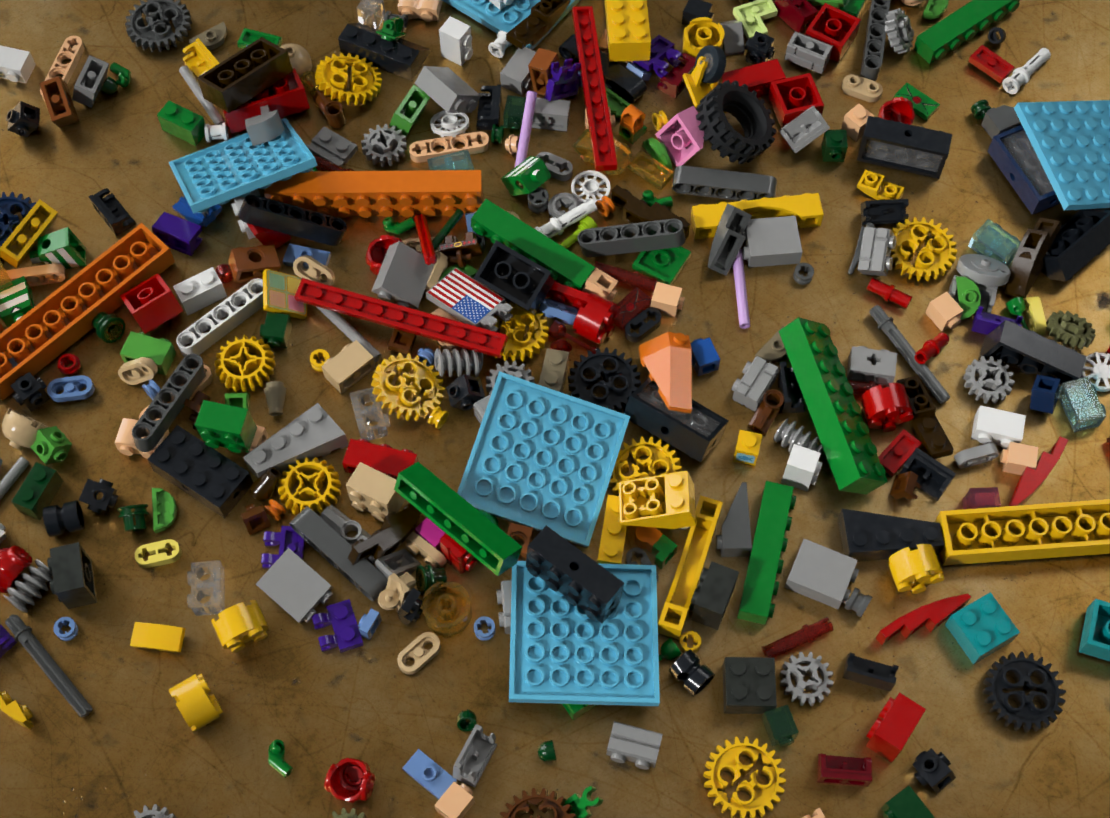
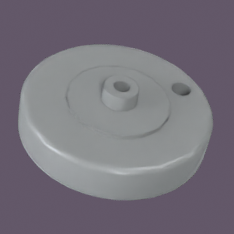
(983, 269)

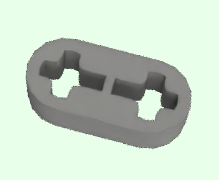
(556, 164)
(976, 455)

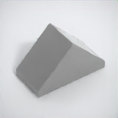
(733, 37)
(397, 563)

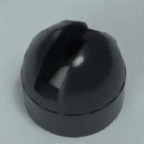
(993, 36)

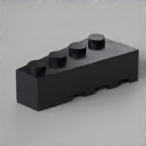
(1032, 352)
(878, 536)

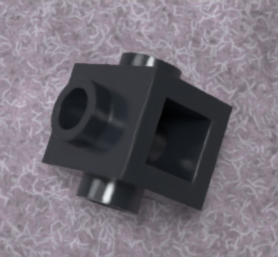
(759, 48)
(23, 119)
(30, 391)
(465, 392)
(91, 491)
(933, 770)

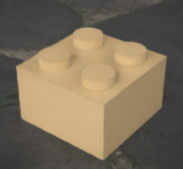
(373, 492)

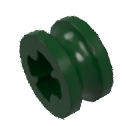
(980, 108)
(497, 134)

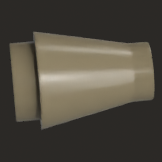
(275, 397)

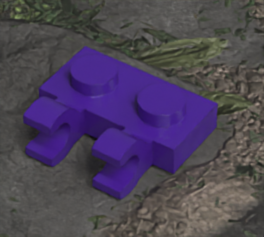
(661, 49)
(564, 80)
(286, 539)
(344, 626)

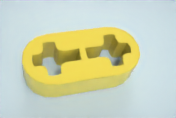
(1035, 315)
(158, 553)

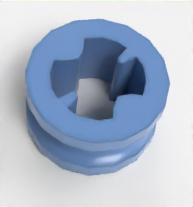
(151, 389)
(479, 633)
(68, 635)

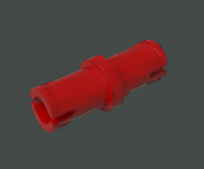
(889, 293)
(931, 348)

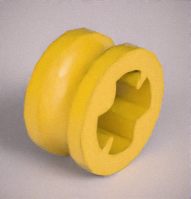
(659, 120)
(315, 355)
(438, 417)
(696, 639)

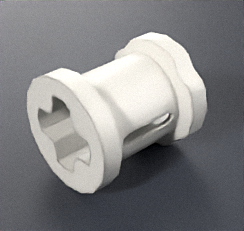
(499, 46)
(216, 132)

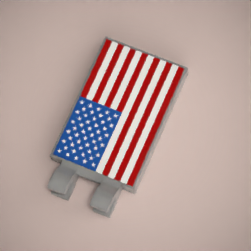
(469, 300)

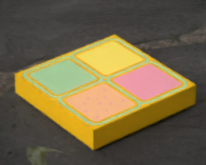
(279, 294)

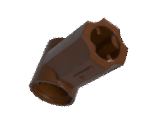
(331, 109)
(766, 413)

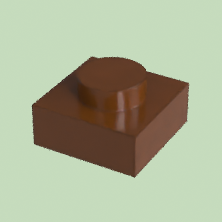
(401, 341)

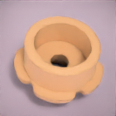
(511, 144)

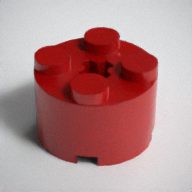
(596, 318)
(886, 407)

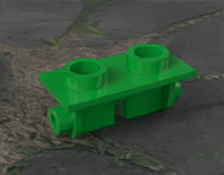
(392, 29)

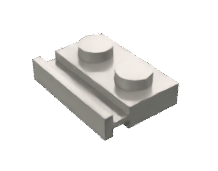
(332, 147)

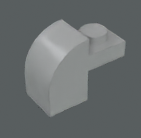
(264, 126)

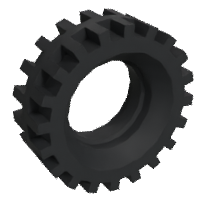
(749, 113)

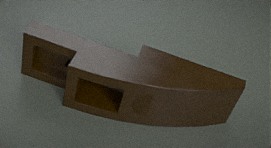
(538, 23)
(639, 211)
(1029, 256)
(925, 423)
(388, 538)

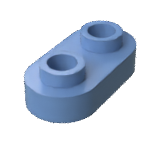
(553, 308)
(71, 388)

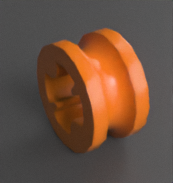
(605, 206)
(274, 509)

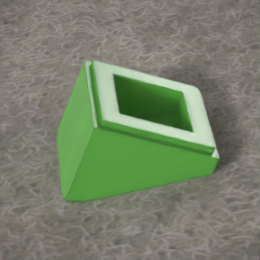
(238, 399)

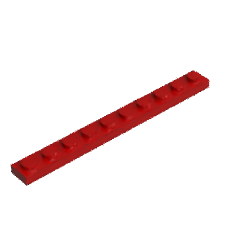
(594, 89)
(401, 318)

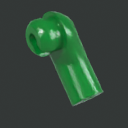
(124, 74)
(648, 197)
(398, 228)
(276, 758)

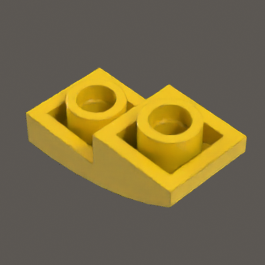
(877, 188)
(157, 637)
(15, 711)

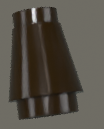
(265, 484)

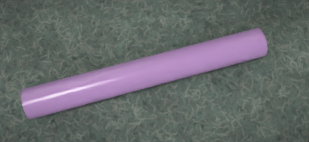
(526, 127)
(741, 292)

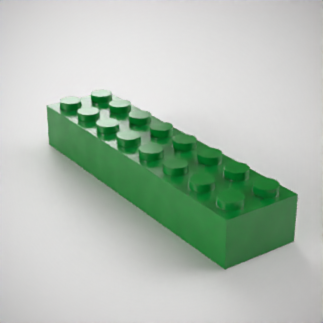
(833, 407)

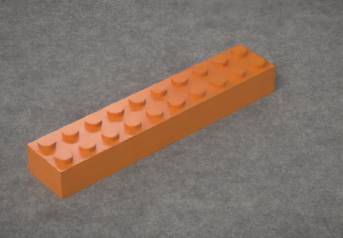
(382, 192)
(71, 308)

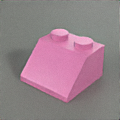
(682, 136)

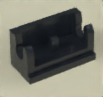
(489, 108)
(112, 211)
(884, 211)
(790, 389)
(931, 474)
(870, 672)

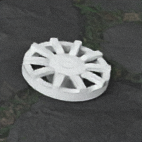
(449, 122)
(590, 186)
(1099, 371)

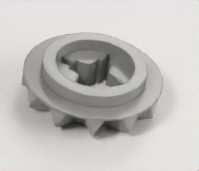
(566, 199)

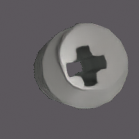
(458, 362)
(791, 436)
(30, 586)

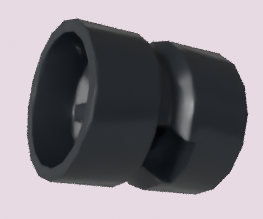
(59, 519)
(691, 672)

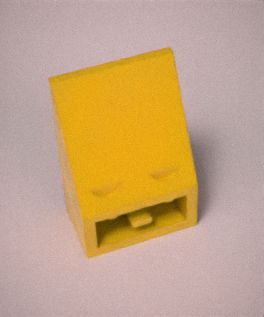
(658, 501)

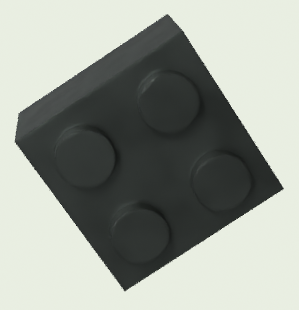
(72, 575)
(713, 595)
(749, 685)

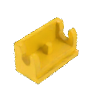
(200, 58)

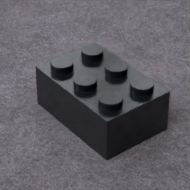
(515, 277)

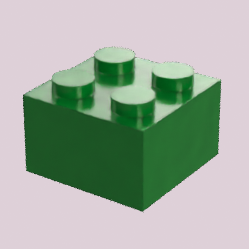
(226, 426)

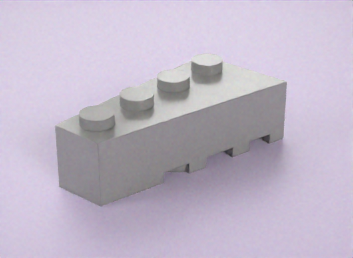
(307, 436)

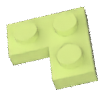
(753, 14)

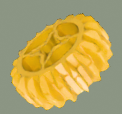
(234, 359)
(320, 474)

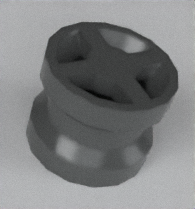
(535, 196)
(858, 602)

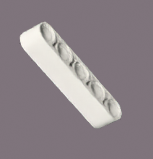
(218, 327)

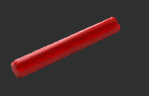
(425, 239)

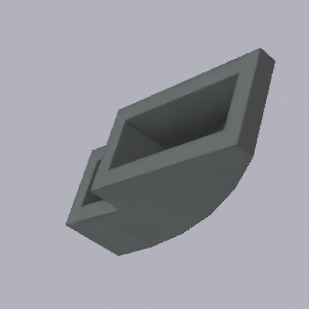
(728, 239)

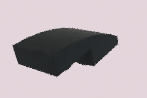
(410, 608)

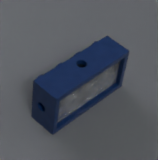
(1023, 170)

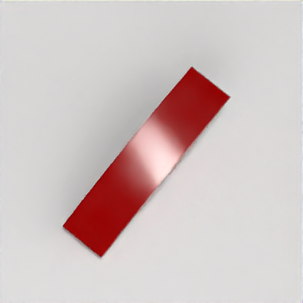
(1032, 479)
(929, 615)

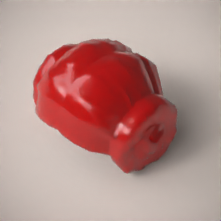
(898, 110)
(377, 250)
(12, 563)
(350, 780)

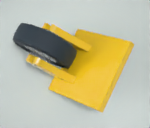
(707, 72)

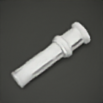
(1022, 74)
(557, 225)

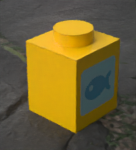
(747, 447)

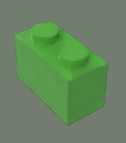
(410, 110)
(144, 345)

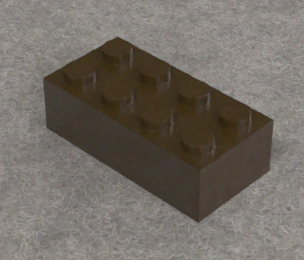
(245, 74)

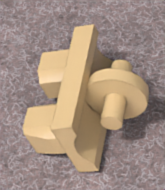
(396, 591)

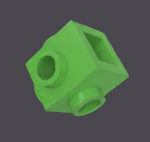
(51, 445)

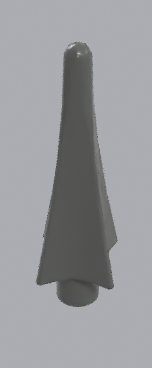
(858, 248)

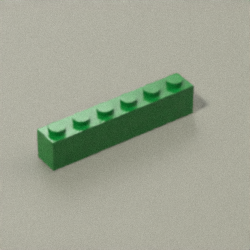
(961, 26)
(512, 232)
(458, 518)
(765, 553)

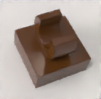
(905, 485)
(255, 518)

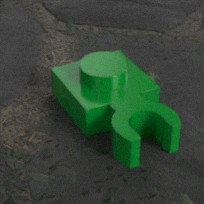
(582, 804)

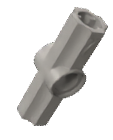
(343, 525)

